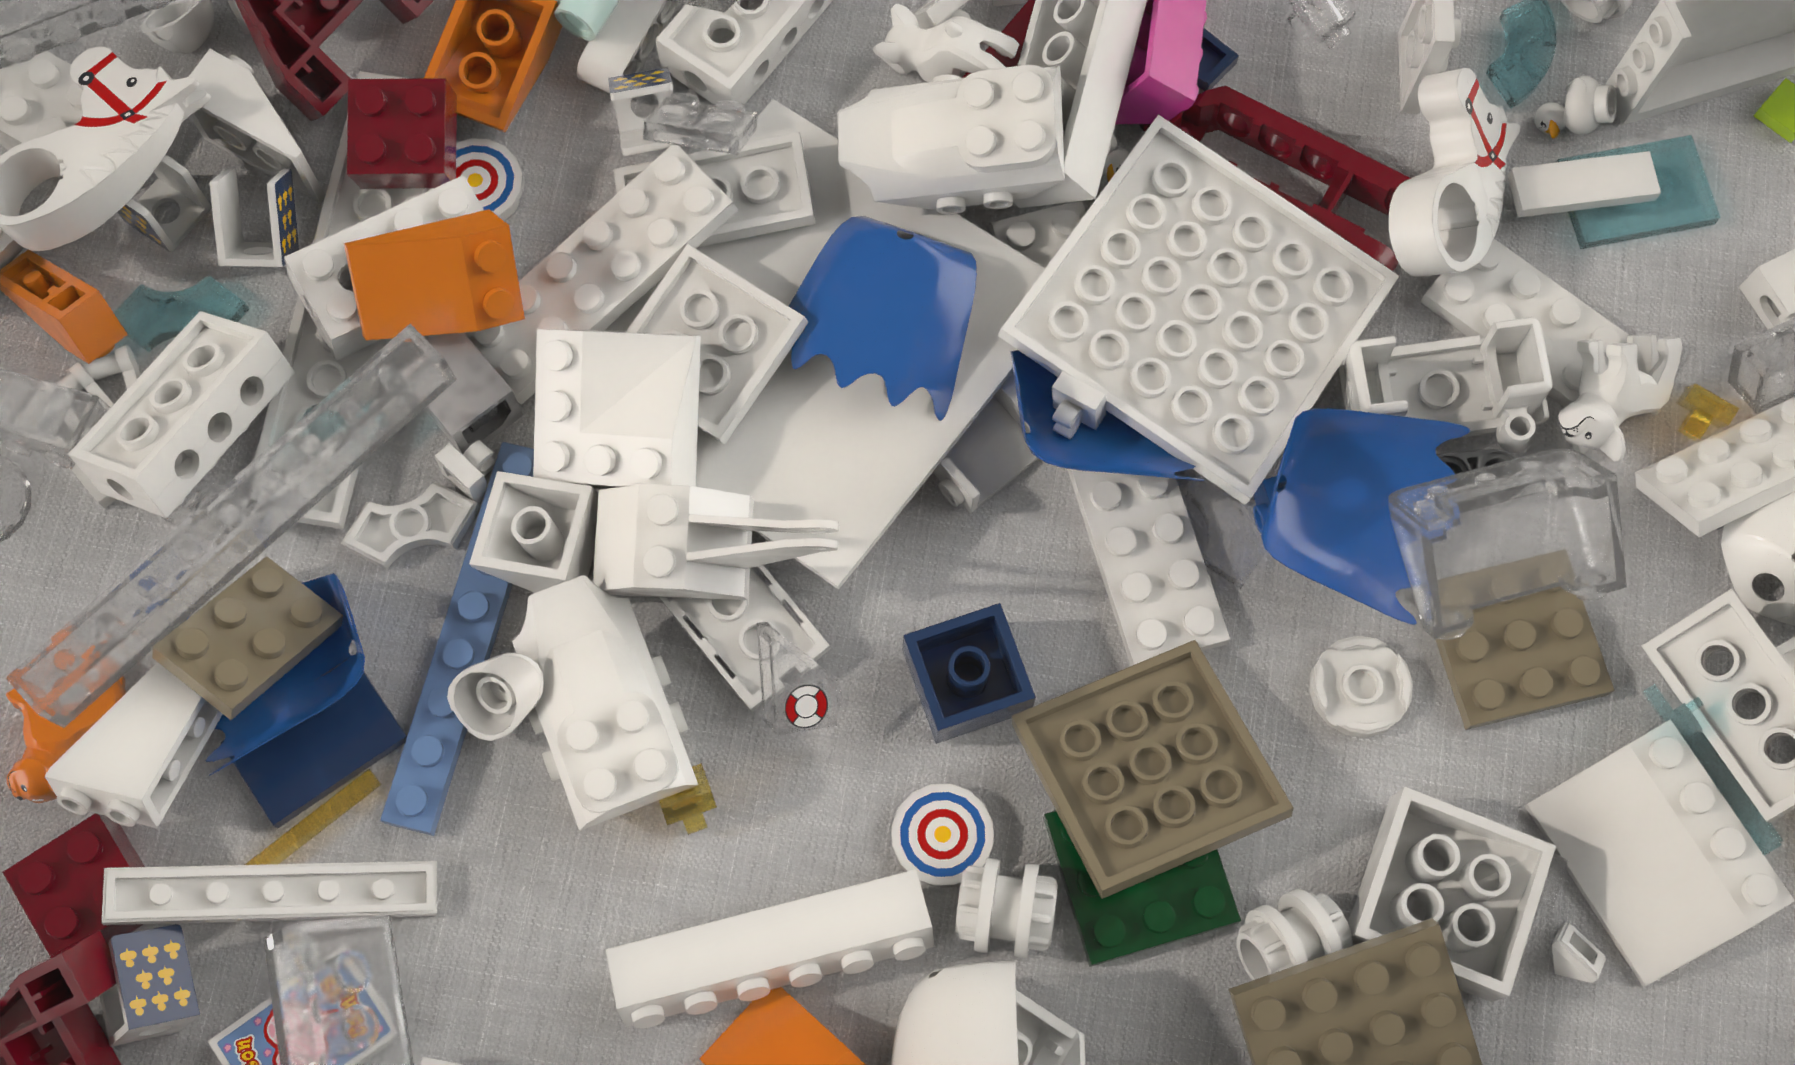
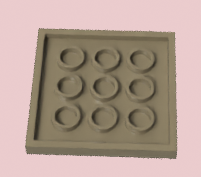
(1150, 768)
(1361, 1006)

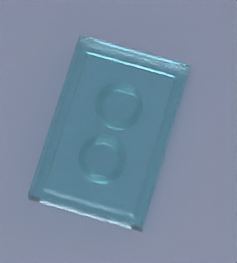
(1682, 205)

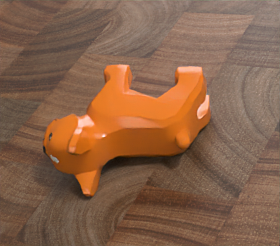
(49, 741)

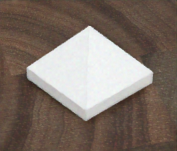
(1576, 955)

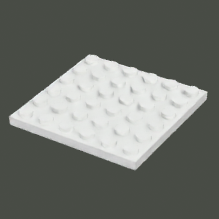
(1200, 307)

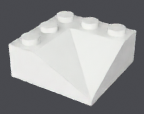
(616, 407)
(1462, 873)

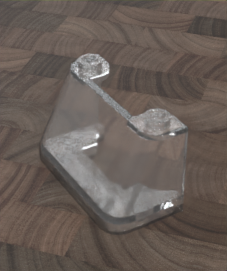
(1508, 536)

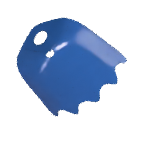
(888, 309)
(1108, 449)
(1335, 506)
(294, 695)

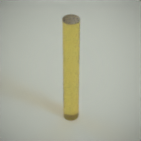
(317, 820)

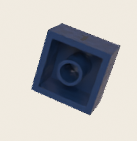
(968, 672)

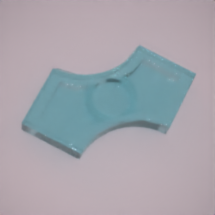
(157, 315)

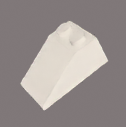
(246, 123)

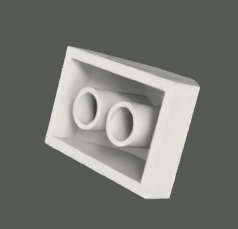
(689, 541)

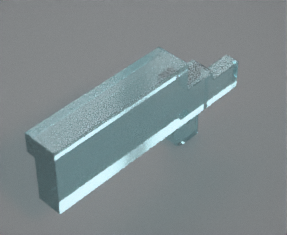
(1761, 831)

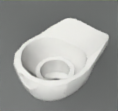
(180, 25)
(496, 694)

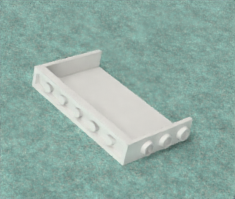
(1703, 52)

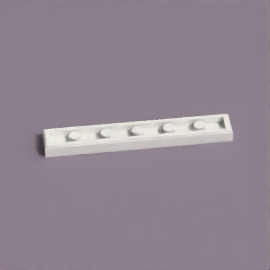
(268, 892)

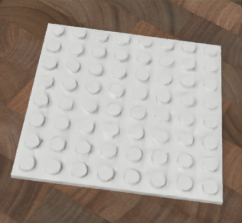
(833, 448)

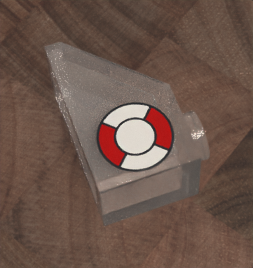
(794, 686)

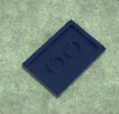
(321, 753)

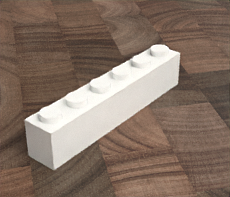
(770, 949)

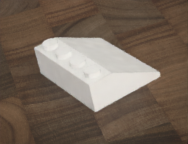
(1659, 853)

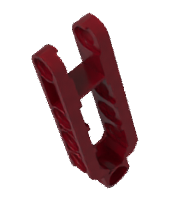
(1304, 150)

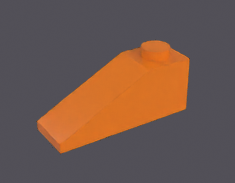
(62, 306)

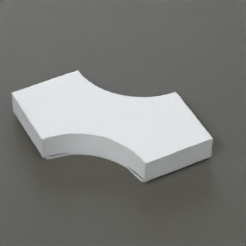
(431, 519)

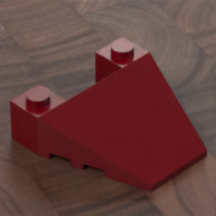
(290, 39)
(48, 1011)

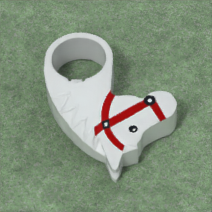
(103, 158)
(1453, 211)

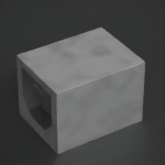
(477, 402)

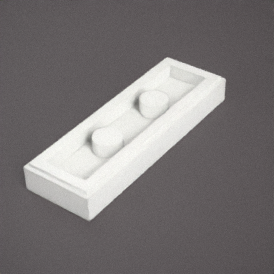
(1583, 184)

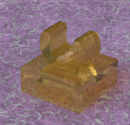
(1704, 409)
(690, 803)

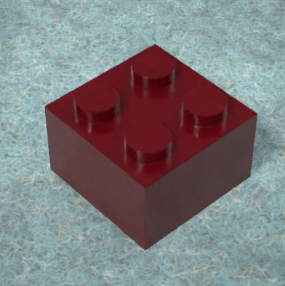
(401, 133)
(65, 879)

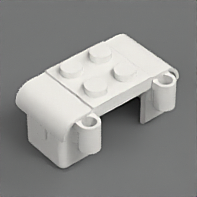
(1463, 381)

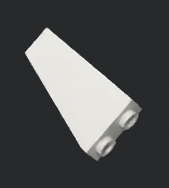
(136, 752)

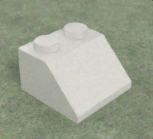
(536, 531)

